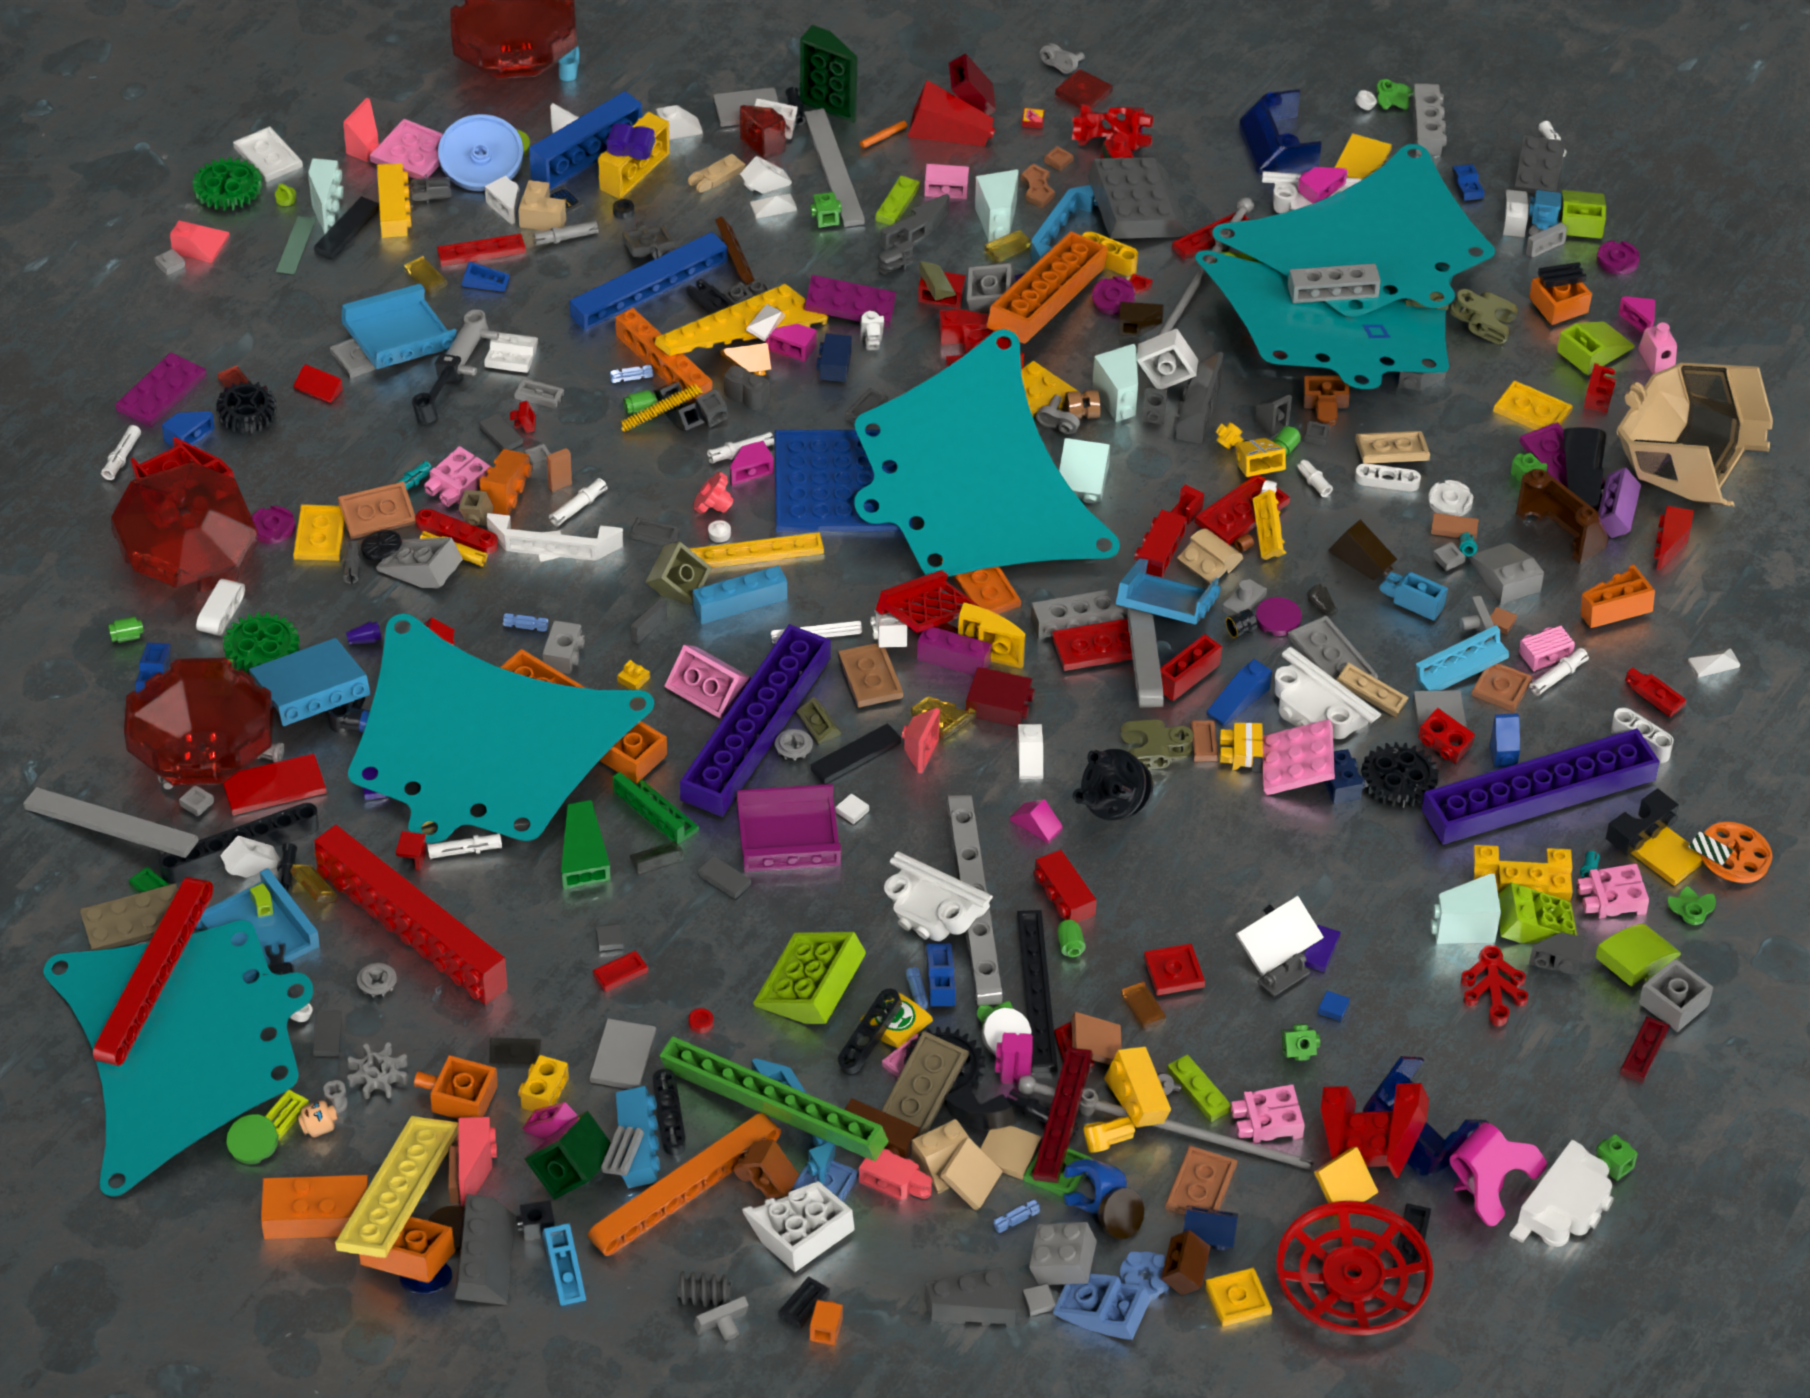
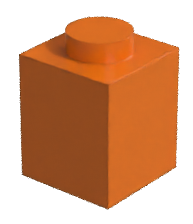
(826, 1322)

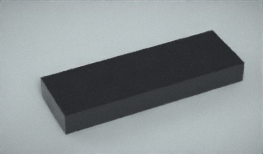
(1419, 1219)

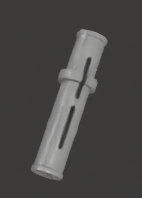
(558, 234)

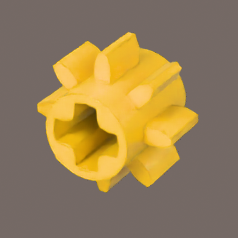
(1229, 435)

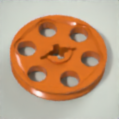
(1744, 850)

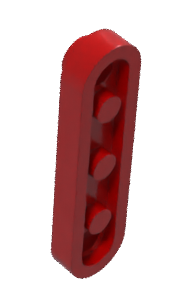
(460, 531)

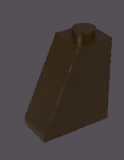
(1364, 551)

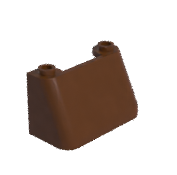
(1546, 496)

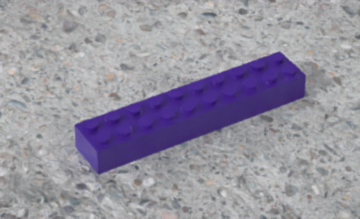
(755, 720)
(1540, 786)

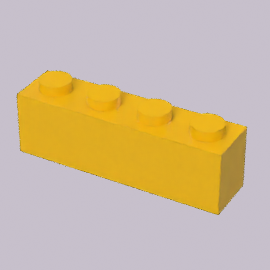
(392, 200)

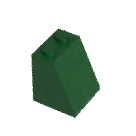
(570, 1155)

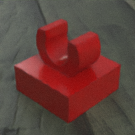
(524, 417)

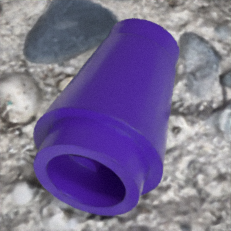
(364, 634)

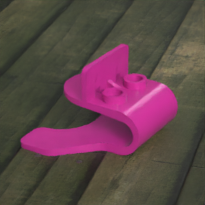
(1483, 1164)

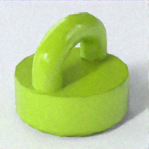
(285, 195)

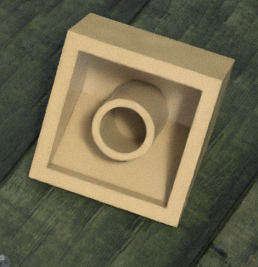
(935, 1150)

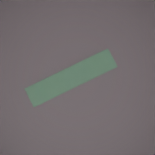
(295, 245)

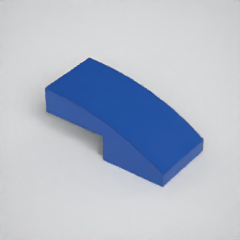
(1467, 182)

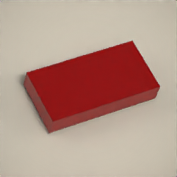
(620, 971)

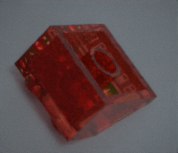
(762, 130)

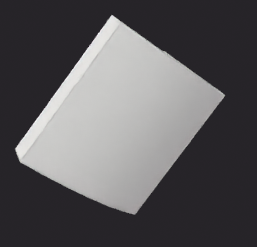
(511, 352)

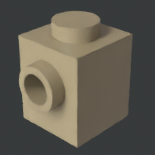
(475, 507)

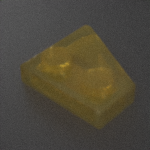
(950, 717)

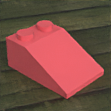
(476, 1152)

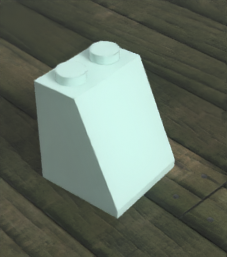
(996, 202)
(1117, 381)
(1085, 468)
(1467, 913)

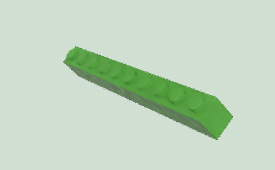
(774, 1098)

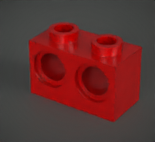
(1450, 732)

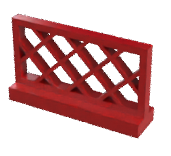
(920, 591)

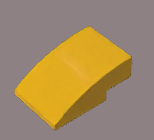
(987, 626)

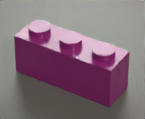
(953, 651)

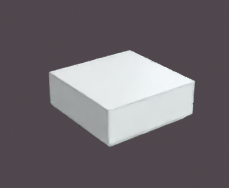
(852, 809)

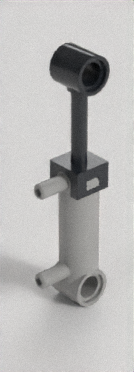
(451, 365)

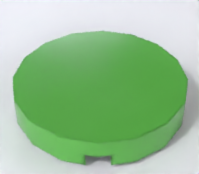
(252, 1139)

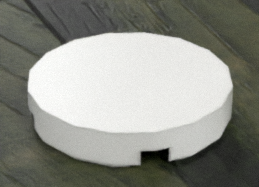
(1450, 498)
(1002, 1021)

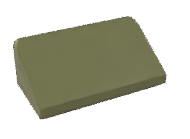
(935, 280)
(818, 721)

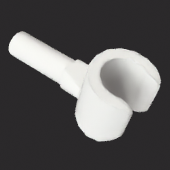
(1269, 485)

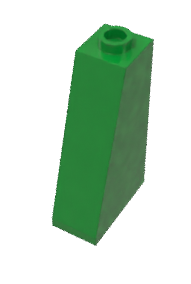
(583, 850)

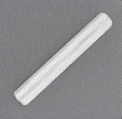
(826, 630)

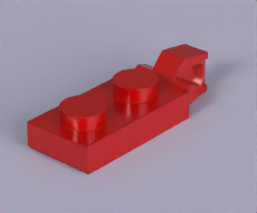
(1655, 692)

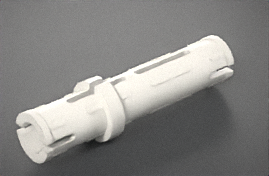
(731, 449)
(118, 458)
(584, 497)
(1563, 668)
(464, 846)

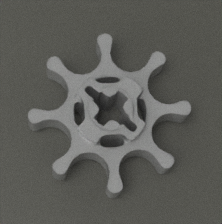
(377, 1070)

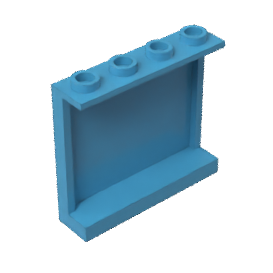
(396, 326)
(1165, 596)
(312, 681)
(285, 926)

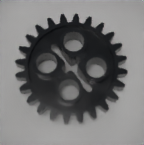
(1399, 774)
(972, 1071)

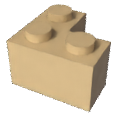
(539, 210)

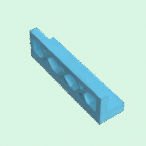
(1462, 663)

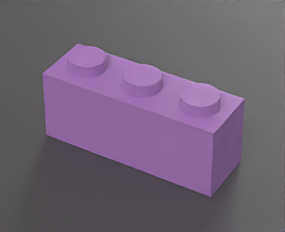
(1619, 502)

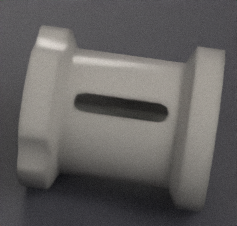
(274, 753)
(335, 1092)

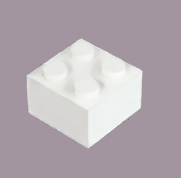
(1167, 359)

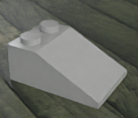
(423, 561)
(1508, 572)

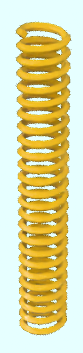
(675, 400)

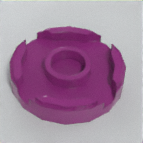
(1618, 257)
(1109, 294)
(274, 524)
(1278, 616)

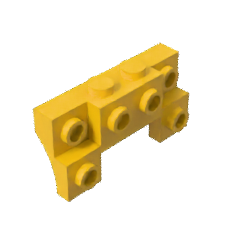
(1547, 877)

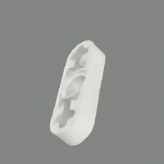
(1380, 482)

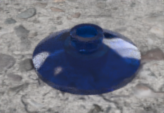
(438, 1283)

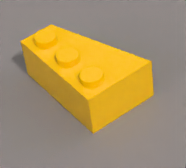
(1138, 1087)

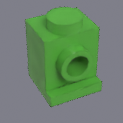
(1525, 463)

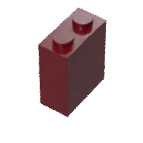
(971, 84)
(1000, 696)

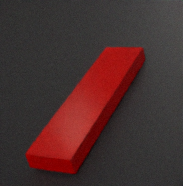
(1200, 239)
(481, 249)

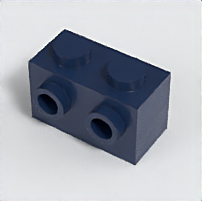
(835, 357)
(1347, 782)
(1212, 1226)

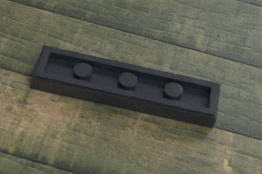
(346, 227)
(856, 753)

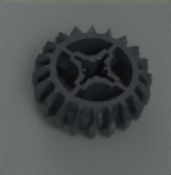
(246, 414)

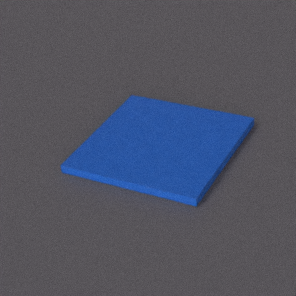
(819, 481)

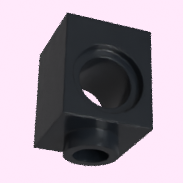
(534, 1219)

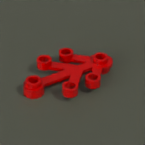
(1492, 959)

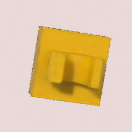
(633, 675)

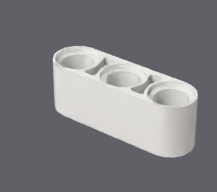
(220, 607)
(1658, 739)

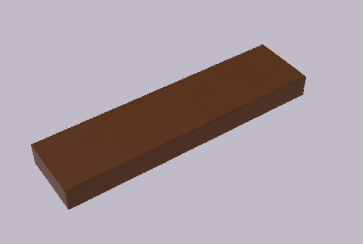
(735, 250)

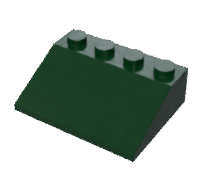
(828, 74)

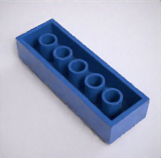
(581, 141)

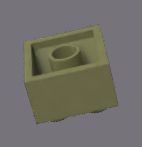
(678, 573)

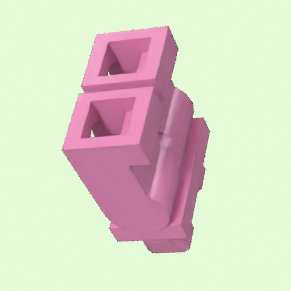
(455, 476)
(1614, 891)
(1269, 1114)

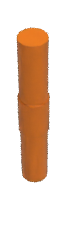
(883, 134)

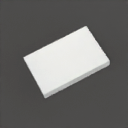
(268, 154)
(1279, 935)

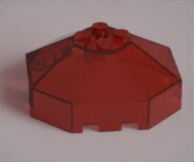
(493, 30)
(190, 548)
(195, 706)

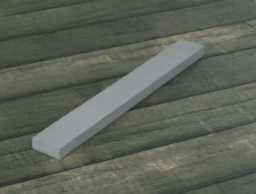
(834, 167)
(111, 822)

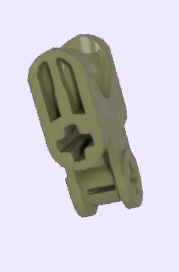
(1483, 314)
(1157, 742)

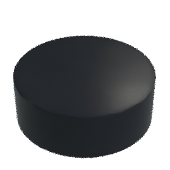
(623, 208)

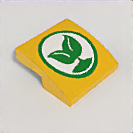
(906, 1023)

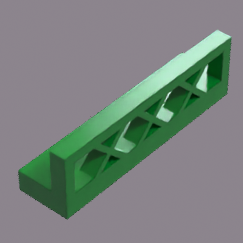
(652, 811)

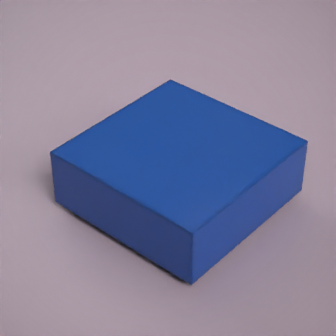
(1333, 1006)

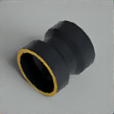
(1241, 623)

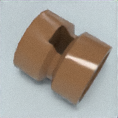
(1075, 400)

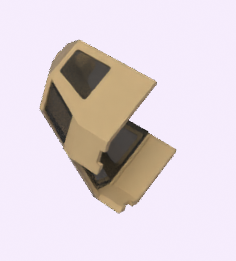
(1694, 427)

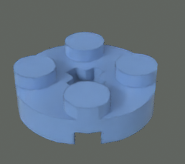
(1144, 1262)

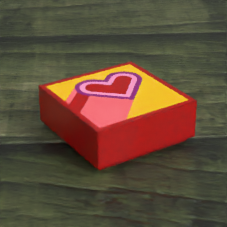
(1033, 118)

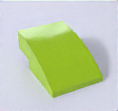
(1636, 953)

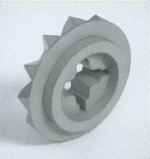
(802, 740)
(376, 971)

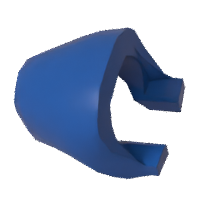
(1103, 1177)

